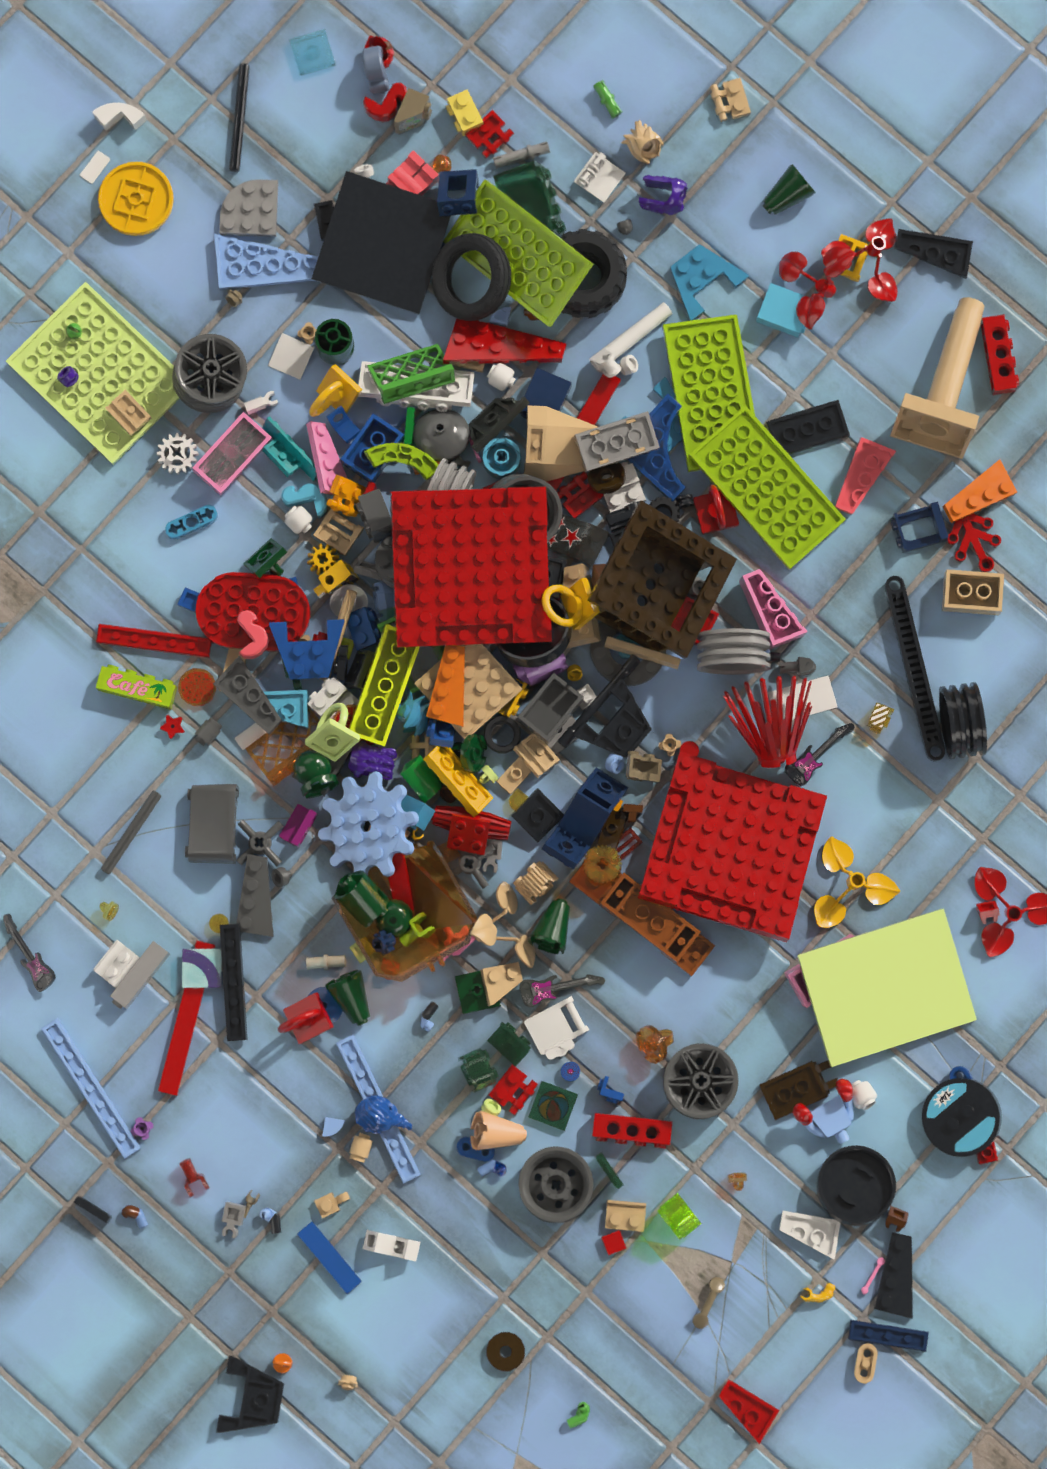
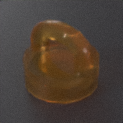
(442, 163)
(737, 1177)

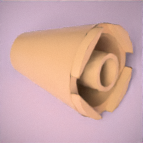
(495, 1132)

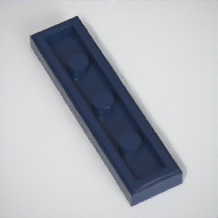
(888, 1335)

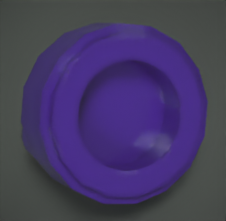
(66, 375)

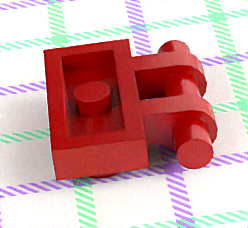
(491, 125)
(582, 500)
(508, 1086)

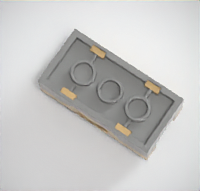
(616, 441)

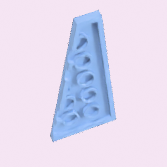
(255, 264)

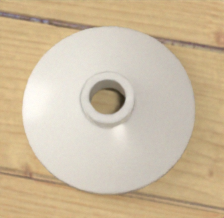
(338, 596)

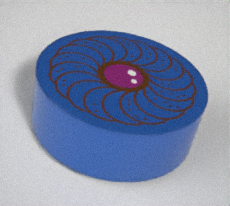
(570, 1071)

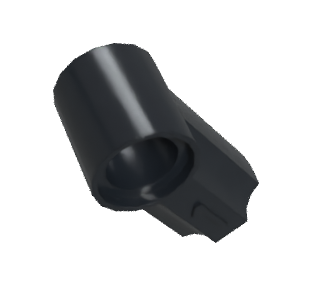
(621, 517)

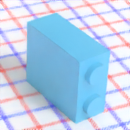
(780, 311)

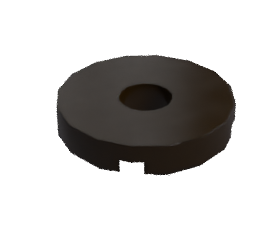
(610, 484)
(505, 1363)

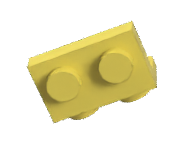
(464, 112)

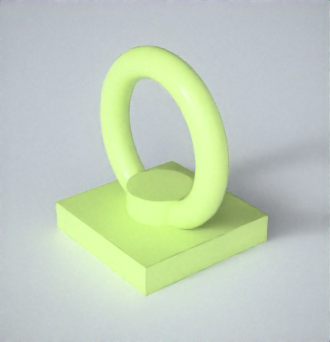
(332, 737)

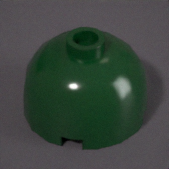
(396, 919)

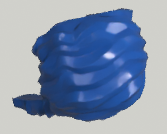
(378, 1115)

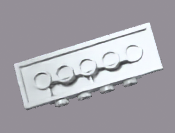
(442, 398)

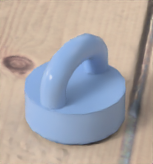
(614, 763)

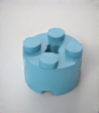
(501, 447)

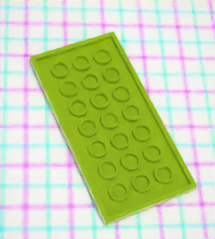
(541, 263)
(706, 376)
(767, 487)

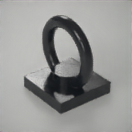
(359, 670)

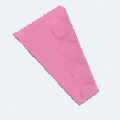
(324, 456)

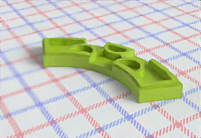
(402, 454)

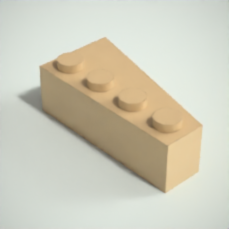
(590, 631)

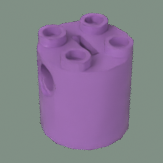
(538, 674)

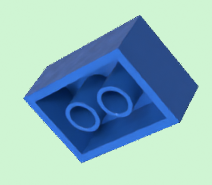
(372, 434)

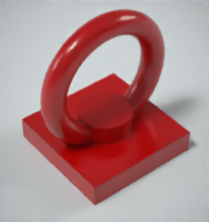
(715, 511)
(306, 1019)

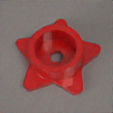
(171, 721)

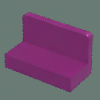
(298, 825)

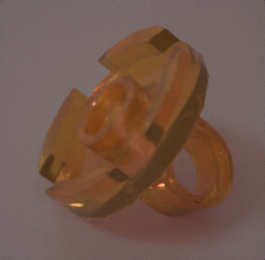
(654, 1042)

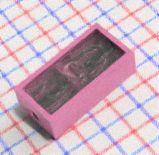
(231, 453)

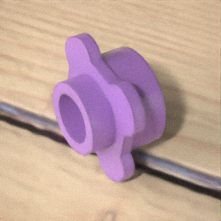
(144, 1134)

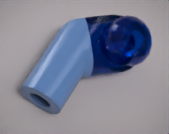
(494, 1167)

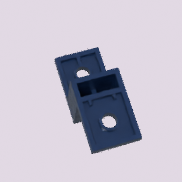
(584, 818)

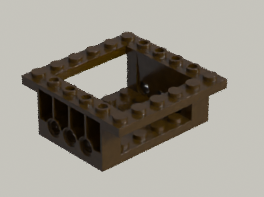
(658, 539)

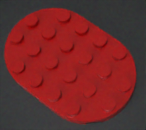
(268, 597)

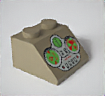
(413, 111)

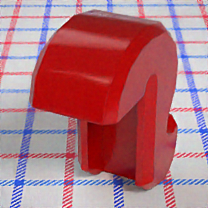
(388, 108)

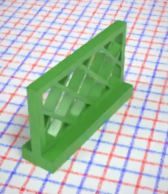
(415, 382)

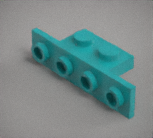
(285, 452)

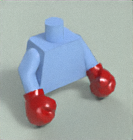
(831, 1116)

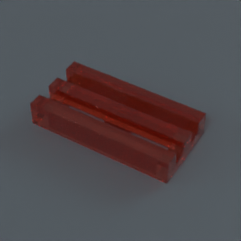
(634, 837)

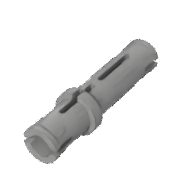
(522, 154)

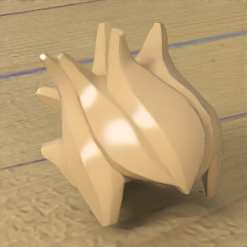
(643, 142)

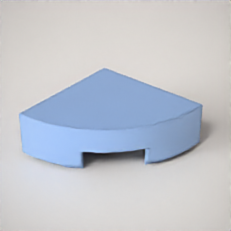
(501, 317)
(332, 1126)

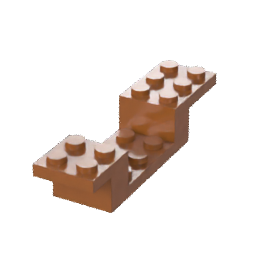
(654, 922)

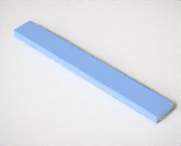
(368, 1087)
(91, 1088)

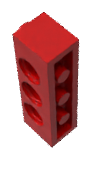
(998, 383)
(662, 1127)

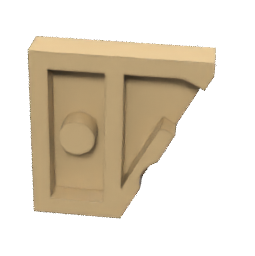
(500, 980)

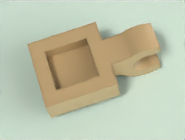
(329, 1204)

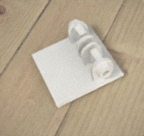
(599, 177)

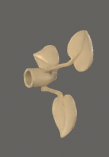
(486, 931)

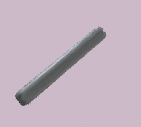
(131, 832)

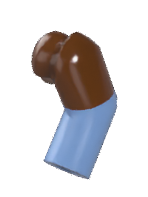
(136, 1213)

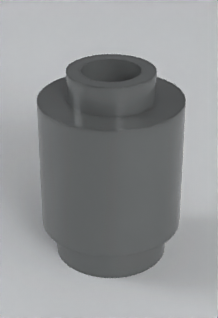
(208, 731)

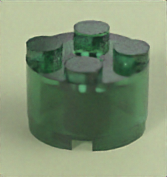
(477, 1069)

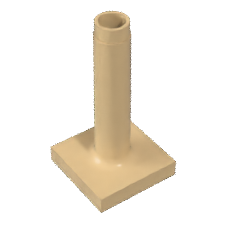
(935, 420)

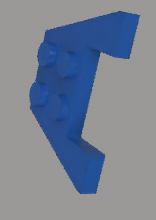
(308, 658)

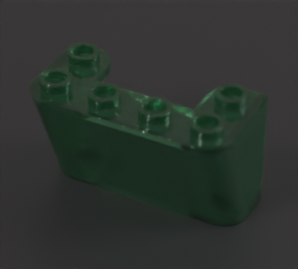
(532, 190)

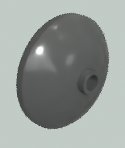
(444, 443)

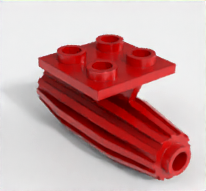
(470, 832)

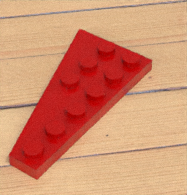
(498, 344)

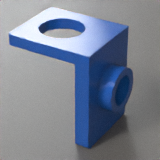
(344, 427)

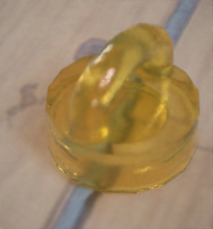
(109, 910)

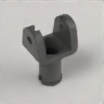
(802, 666)

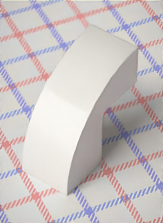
(111, 113)
(391, 1245)

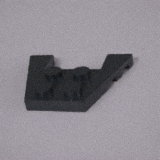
(623, 730)
(260, 1398)

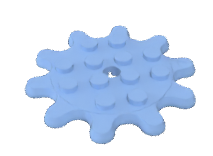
(387, 825)

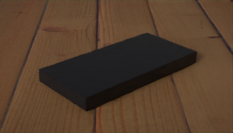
(809, 427)

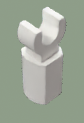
(260, 403)

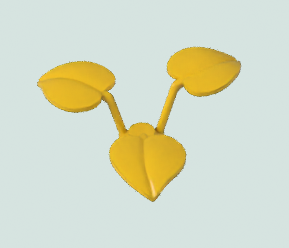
(879, 887)

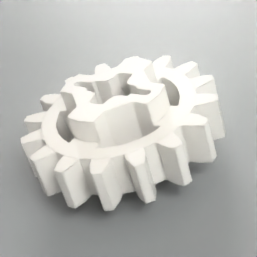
(182, 448)

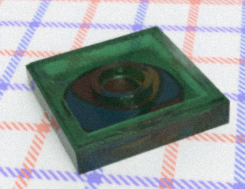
(553, 1105)
(609, 1171)

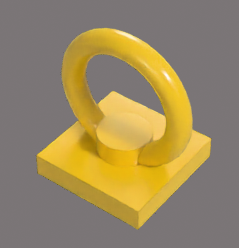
(336, 390)
(575, 602)

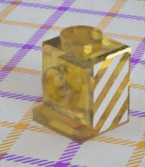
(879, 718)

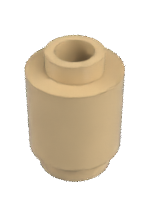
(360, 1147)

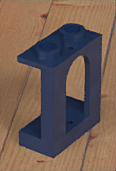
(457, 181)
(932, 510)

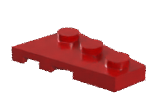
(749, 1409)

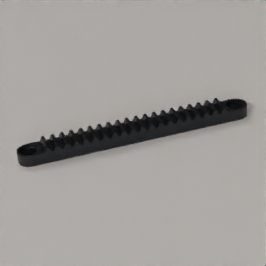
(914, 668)

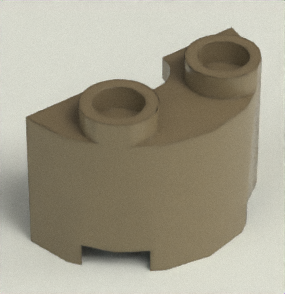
(643, 768)

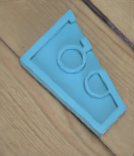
(290, 706)

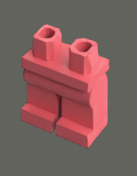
(414, 175)

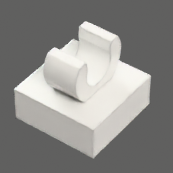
(588, 695)

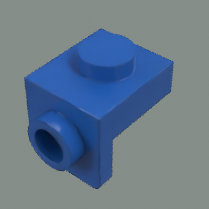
(612, 1096)

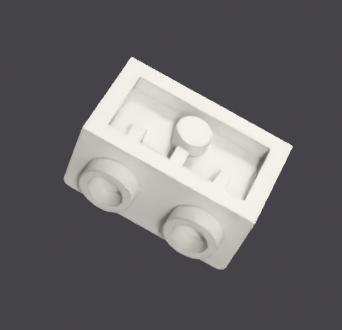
(116, 963)

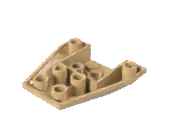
(551, 443)

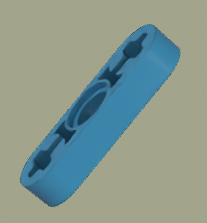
(180, 533)

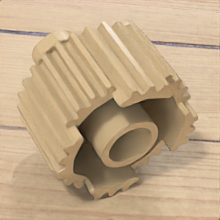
(535, 882)

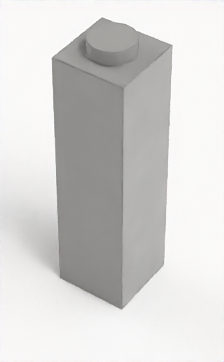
(139, 975)

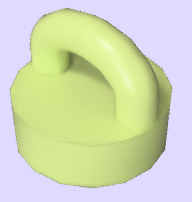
(488, 775)
(491, 1106)

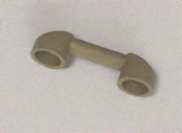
(716, 1286)

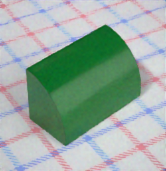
(421, 778)

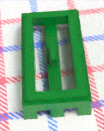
(410, 420)

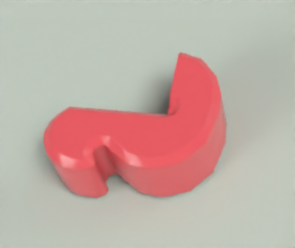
(259, 636)

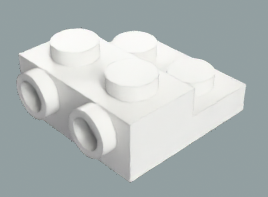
(628, 493)
(331, 693)

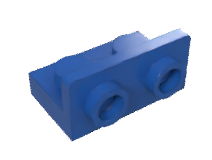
(440, 733)

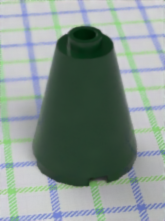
(787, 191)
(552, 928)
(350, 996)

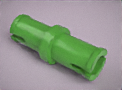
(607, 99)

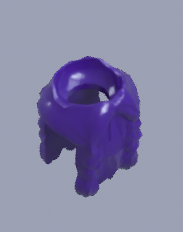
(674, 203)
(371, 759)

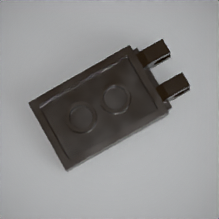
(797, 1086)

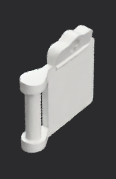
(552, 1032)

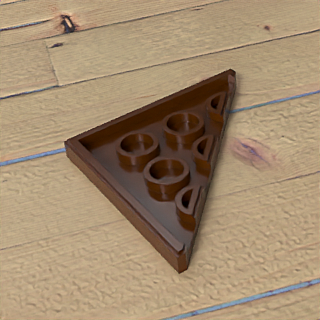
(434, 900)

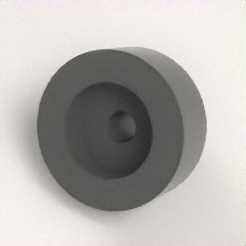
(281, 876)

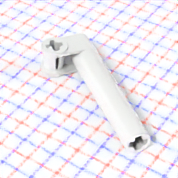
(605, 359)

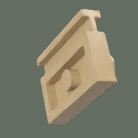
(128, 412)
(536, 755)
(625, 1215)

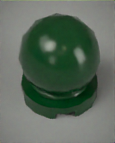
(314, 773)

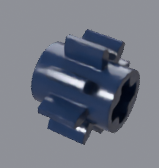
(383, 942)

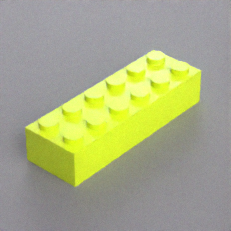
(383, 688)

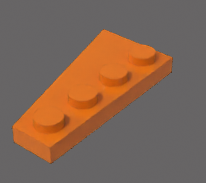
(984, 491)
(448, 691)

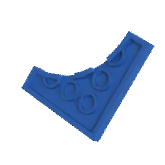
(657, 464)

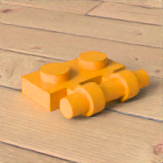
(348, 490)

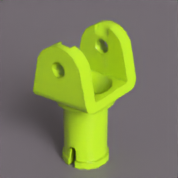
(416, 930)

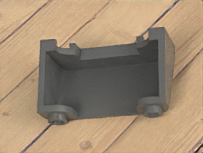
(212, 823)

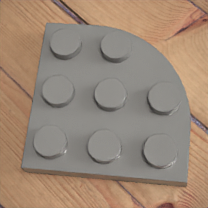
(250, 209)

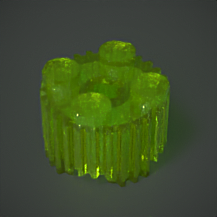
(679, 1216)

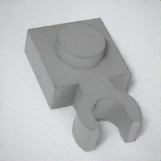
(491, 858)
(233, 1216)

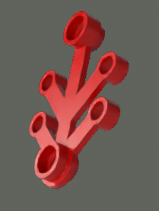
(972, 535)

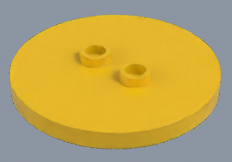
(135, 198)

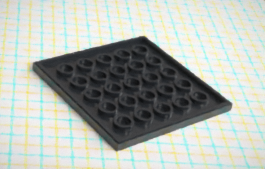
(381, 243)

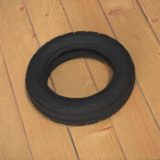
(498, 286)

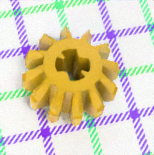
(315, 562)

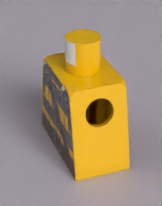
(341, 573)

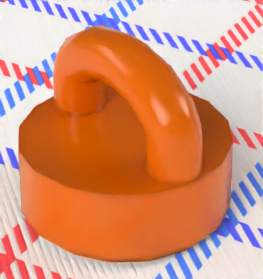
(282, 1363)

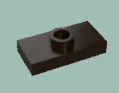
(613, 830)

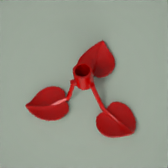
(881, 237)
(811, 308)
(995, 937)

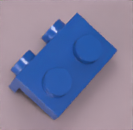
(364, 628)

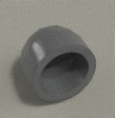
(625, 227)

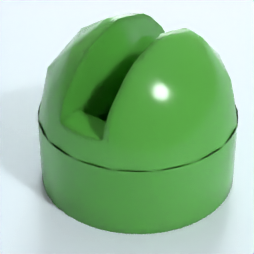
(71, 334)

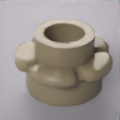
(234, 298)

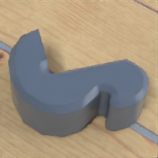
(375, 69)

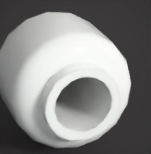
(501, 376)
(298, 519)
(863, 1095)

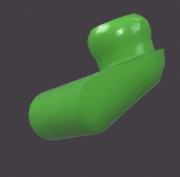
(581, 1415)

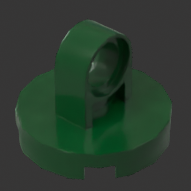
(471, 752)

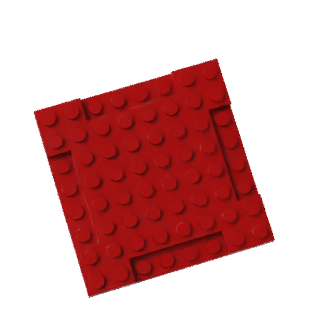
(470, 566)
(732, 847)

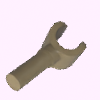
(250, 1201)

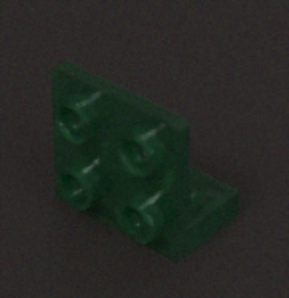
(509, 1044)

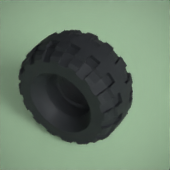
(613, 267)

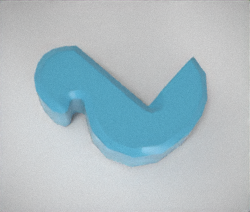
(305, 494)

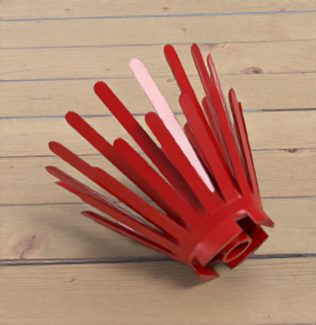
(776, 739)

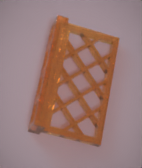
(285, 768)

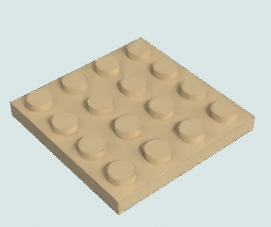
(486, 687)

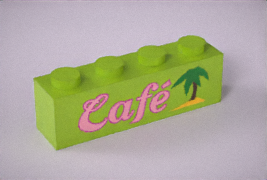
(136, 687)

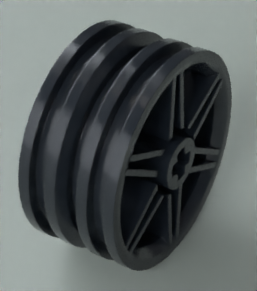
(962, 720)

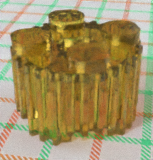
(610, 857)

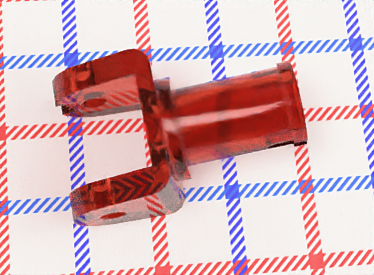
(192, 1176)

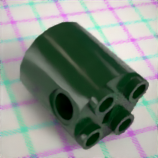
(334, 341)
(361, 897)

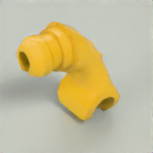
(826, 1294)

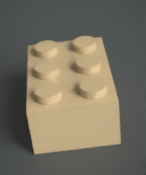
(972, 592)

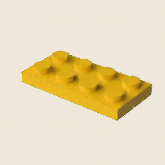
(460, 782)

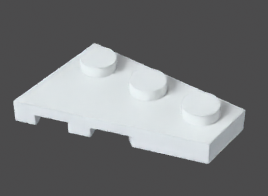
(812, 1230)

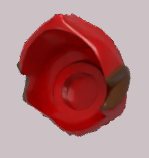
(386, 46)

